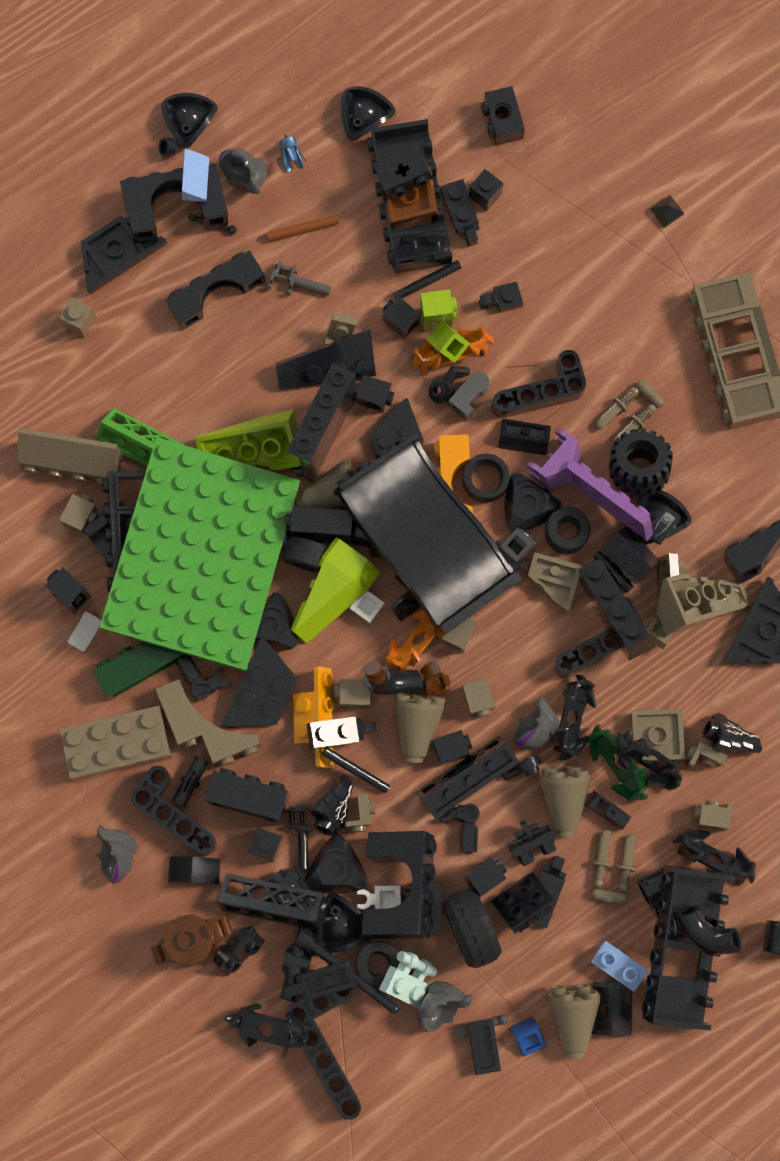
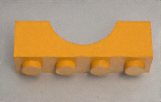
(452, 455)

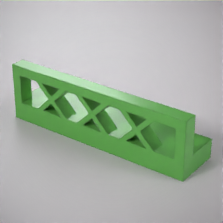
(130, 443)

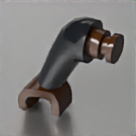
(394, 681)

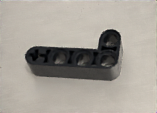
(536, 389)
(596, 644)
(176, 817)

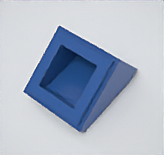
(528, 1036)

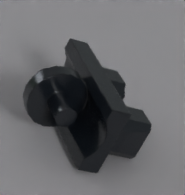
(530, 838)

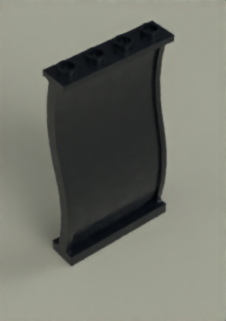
(426, 534)

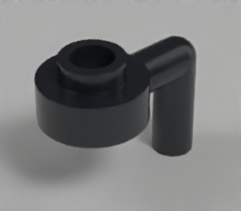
(446, 385)
(528, 767)

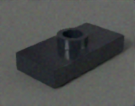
(483, 1046)

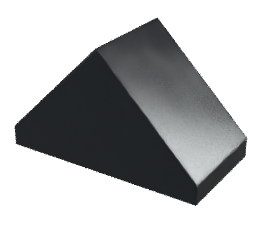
(194, 870)

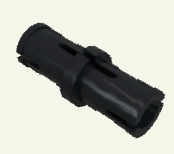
(182, 796)

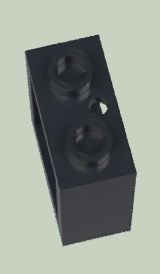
(320, 524)

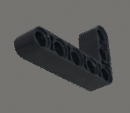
(322, 1046)

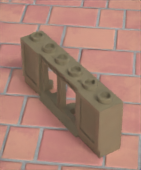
(747, 398)

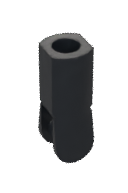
(612, 813)

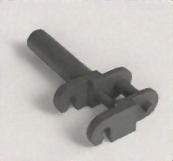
(297, 281)

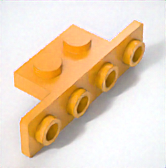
(314, 707)

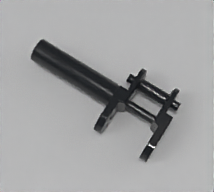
(303, 853)

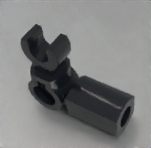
(200, 688)
(469, 832)

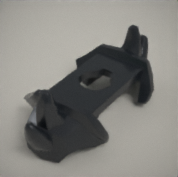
(576, 698)
(664, 770)
(739, 867)
(286, 1033)

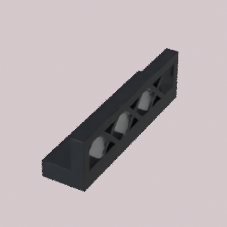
(467, 777)
(271, 911)

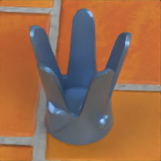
(289, 146)

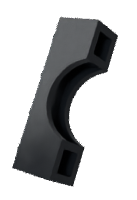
(240, 273)
(624, 622)

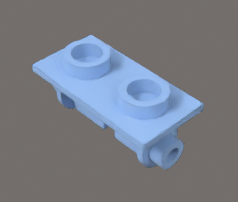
(619, 966)

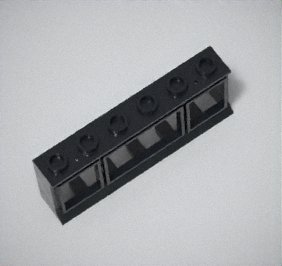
(112, 511)

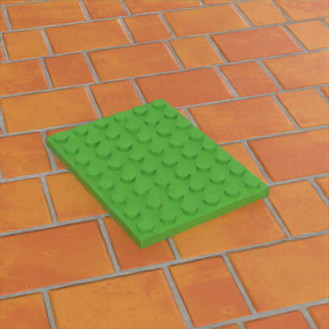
(200, 554)

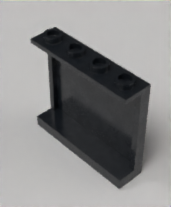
(323, 421)

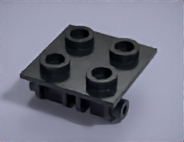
(523, 902)

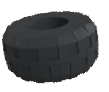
(472, 928)

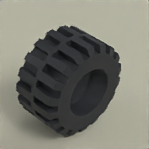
(645, 446)

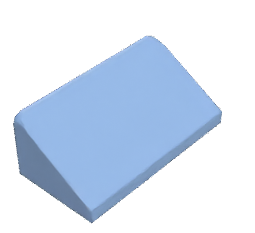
(195, 176)

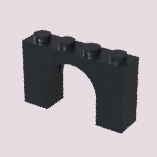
(142, 192)
(412, 916)

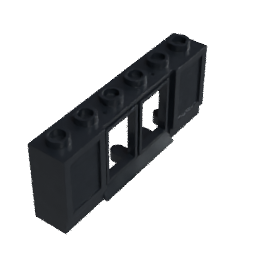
(389, 142)
(679, 999)

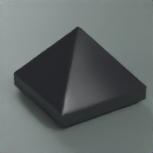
(667, 211)

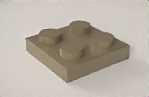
(661, 731)

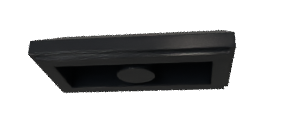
(524, 437)

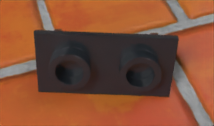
(230, 959)

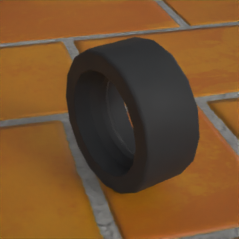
(491, 460)

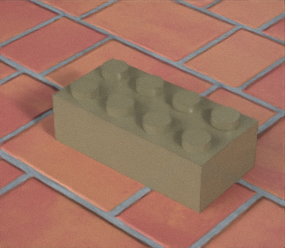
(116, 743)

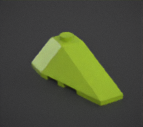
(256, 441)
(340, 583)

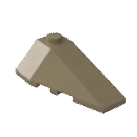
(693, 601)

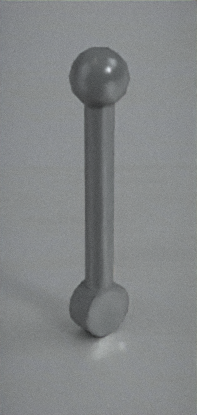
(502, 1019)

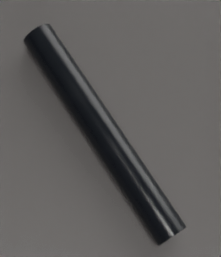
(428, 280)
(355, 769)

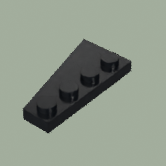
(310, 368)

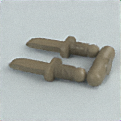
(620, 405)
(626, 867)

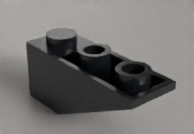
(752, 555)

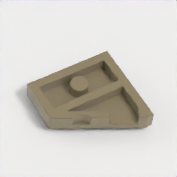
(555, 578)

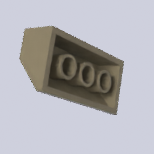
(66, 456)

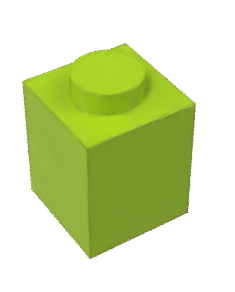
(448, 341)

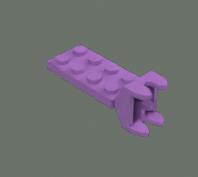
(566, 468)

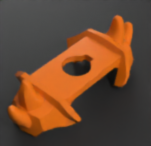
(428, 357)
(409, 653)

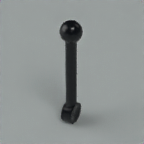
(231, 229)

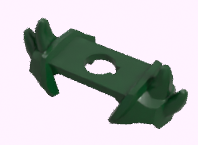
(632, 779)

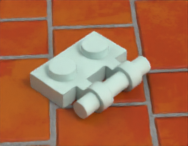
(404, 986)

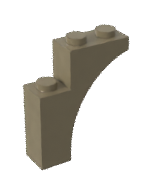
(190, 726)

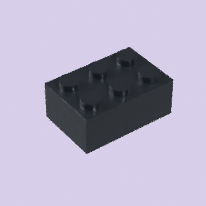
(247, 795)

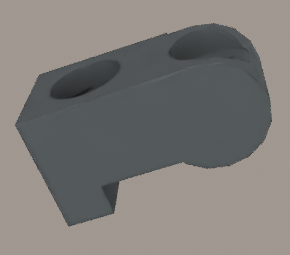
(472, 389)
(518, 544)

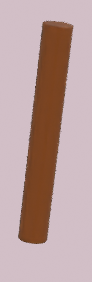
(302, 228)

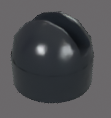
(168, 147)

